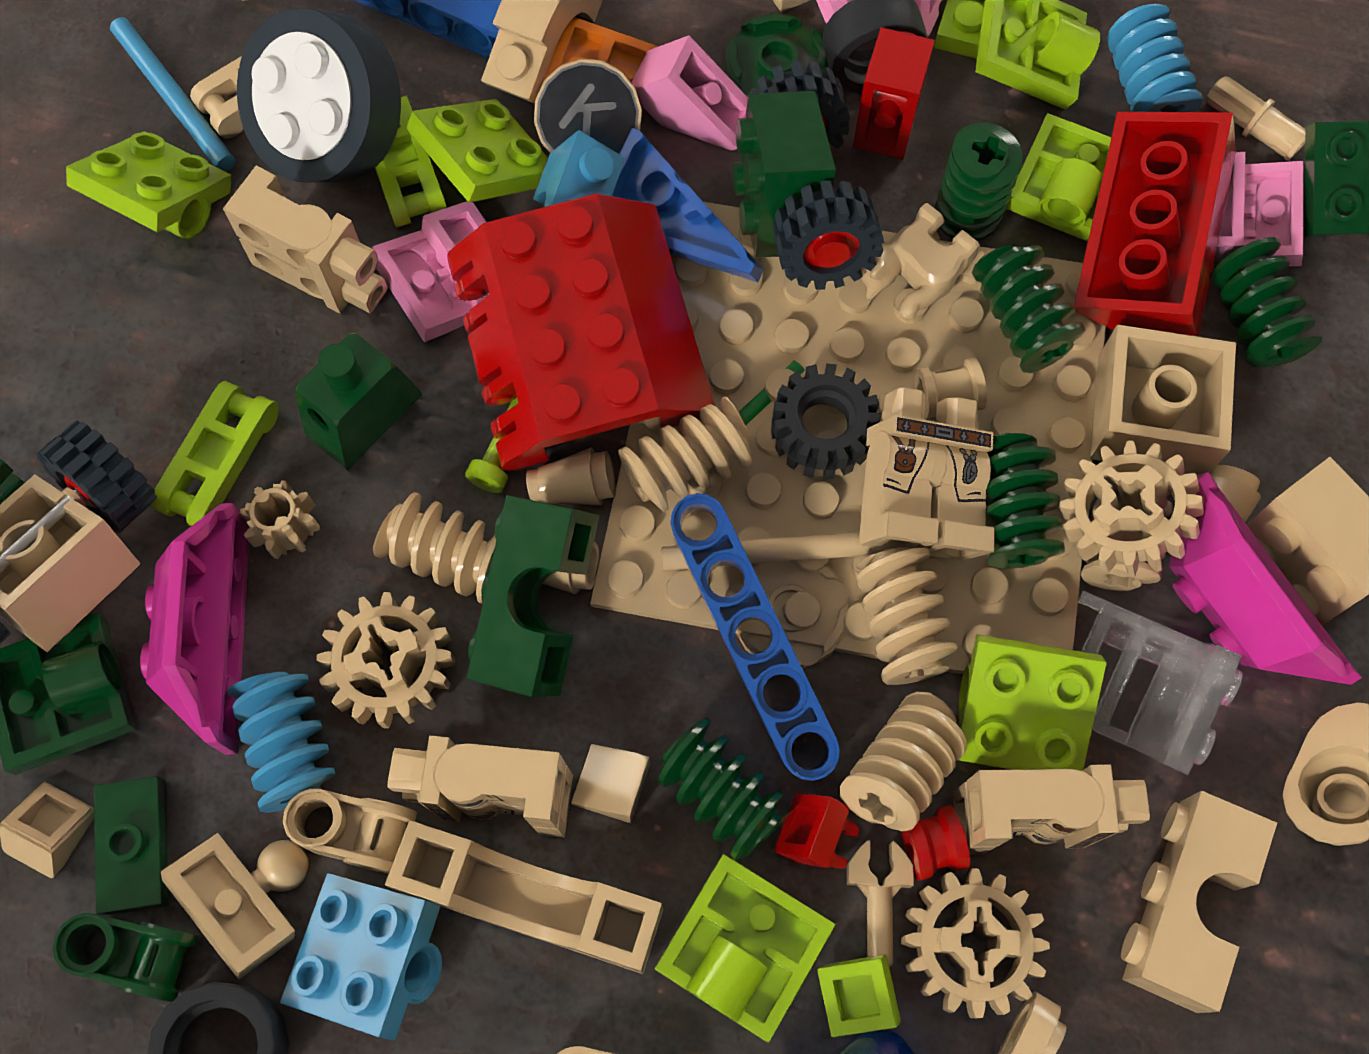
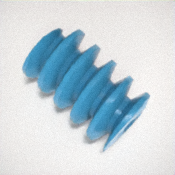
(1153, 62)
(279, 737)

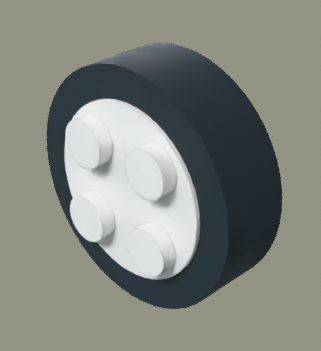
(318, 96)

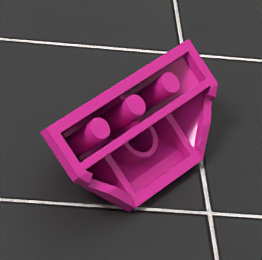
(1251, 598)
(200, 625)

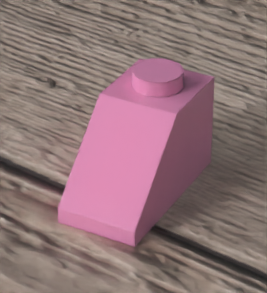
(690, 93)

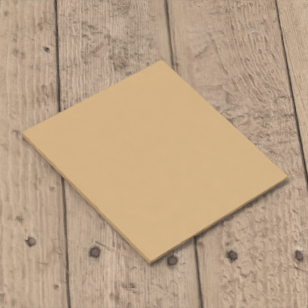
(745, 343)

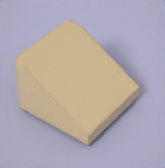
(611, 782)
(45, 829)

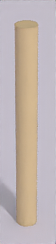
(786, 549)

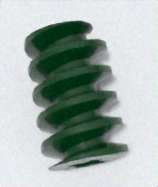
(978, 180)
(1260, 304)
(1026, 306)
(1018, 504)
(721, 790)

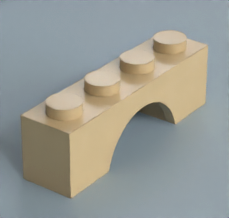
(525, 897)

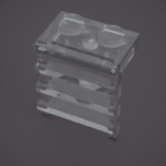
(1181, 697)

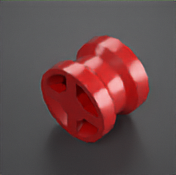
(937, 844)

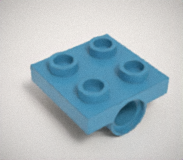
(365, 957)

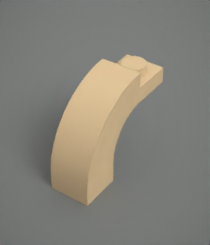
(528, 40)

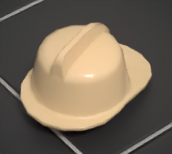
(1330, 778)

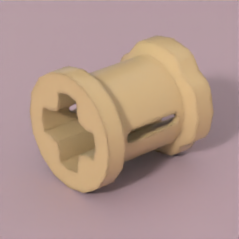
(960, 382)

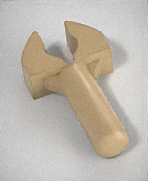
(880, 897)

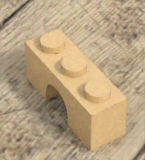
(1171, 946)

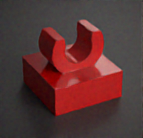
(814, 831)

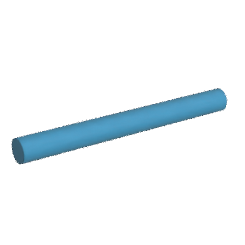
(172, 94)

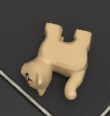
(922, 261)

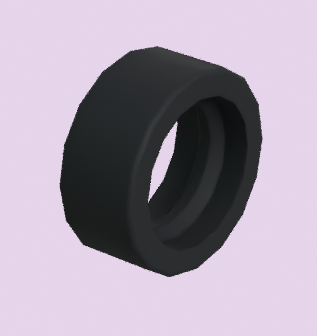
(859, 23)
(177, 1017)

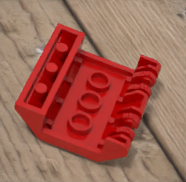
(577, 324)

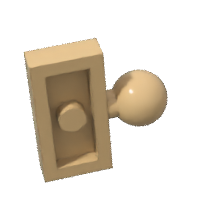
(232, 903)

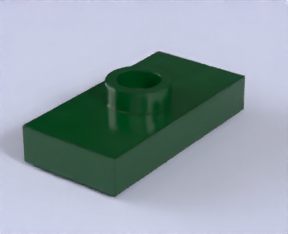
(130, 845)

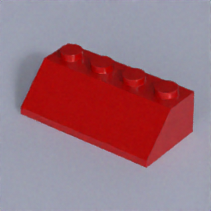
(1157, 221)

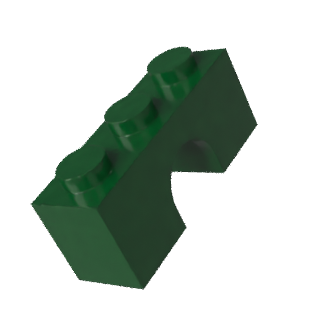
(512, 641)

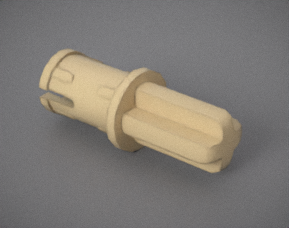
(1257, 117)

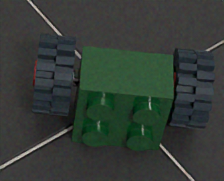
(790, 179)

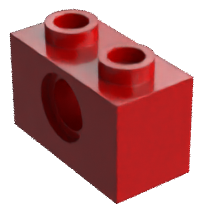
(892, 92)

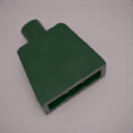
(352, 399)

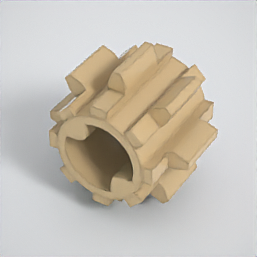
(270, 507)

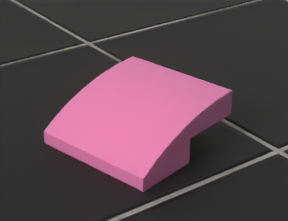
(1262, 204)
(420, 273)

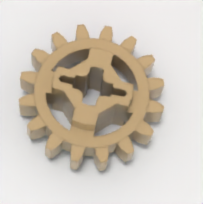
(1130, 533)
(363, 665)
(976, 974)

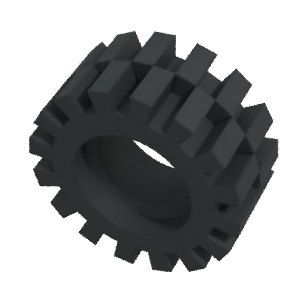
(823, 390)

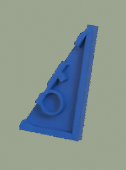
(686, 221)

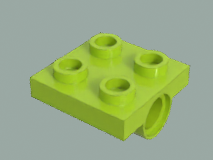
(1036, 47)
(479, 148)
(1062, 177)
(152, 183)
(1028, 704)
(745, 948)

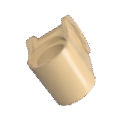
(362, 830)

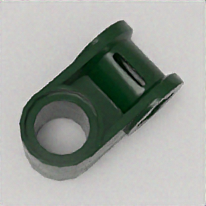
(136, 956)

